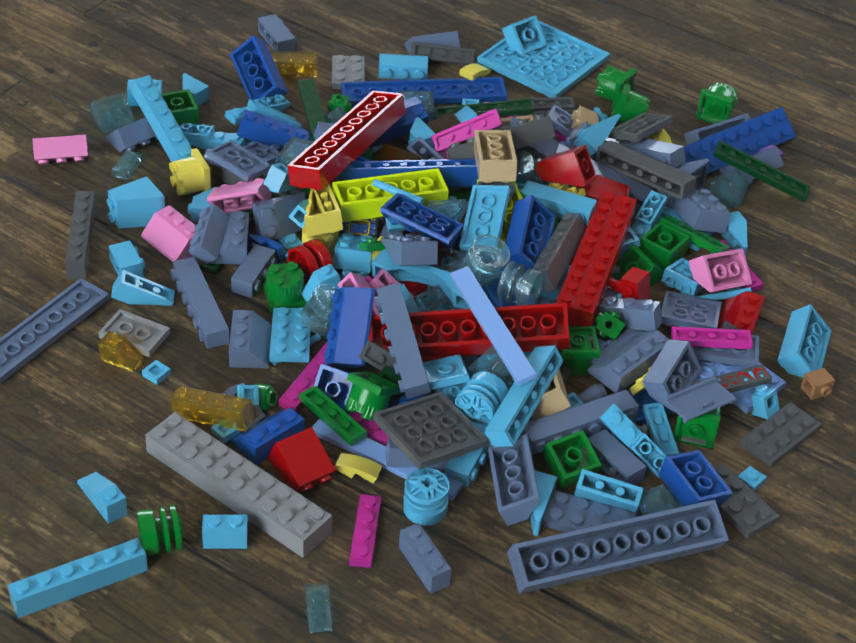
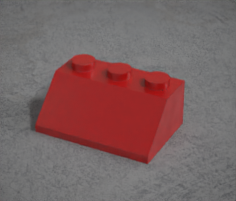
(742, 311)

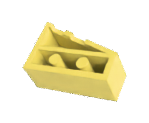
(322, 213)

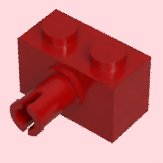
(632, 285)

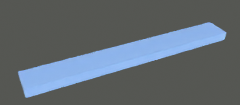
(493, 326)
(374, 451)

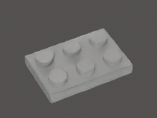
(347, 70)
(139, 331)

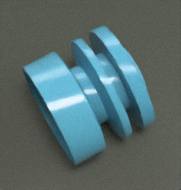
(481, 397)
(426, 496)

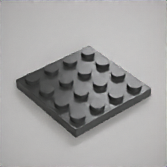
(430, 430)

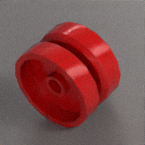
(310, 257)

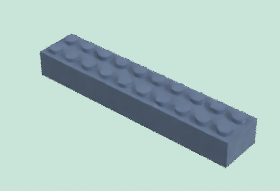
(616, 546)

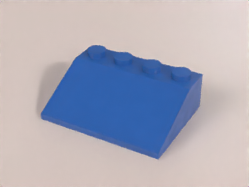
(422, 220)

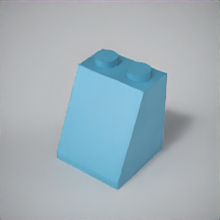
(134, 203)

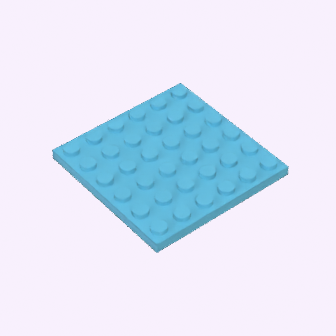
(549, 68)

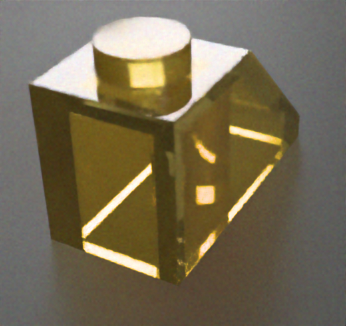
(120, 352)

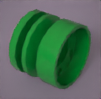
(159, 530)

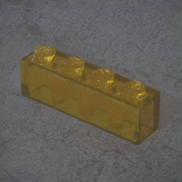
(295, 63)
(213, 408)

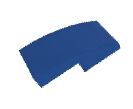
(266, 242)

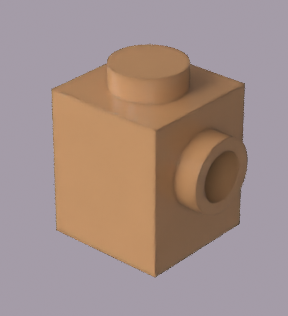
(817, 383)

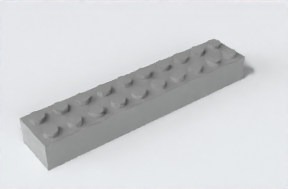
(239, 484)

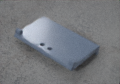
(699, 399)

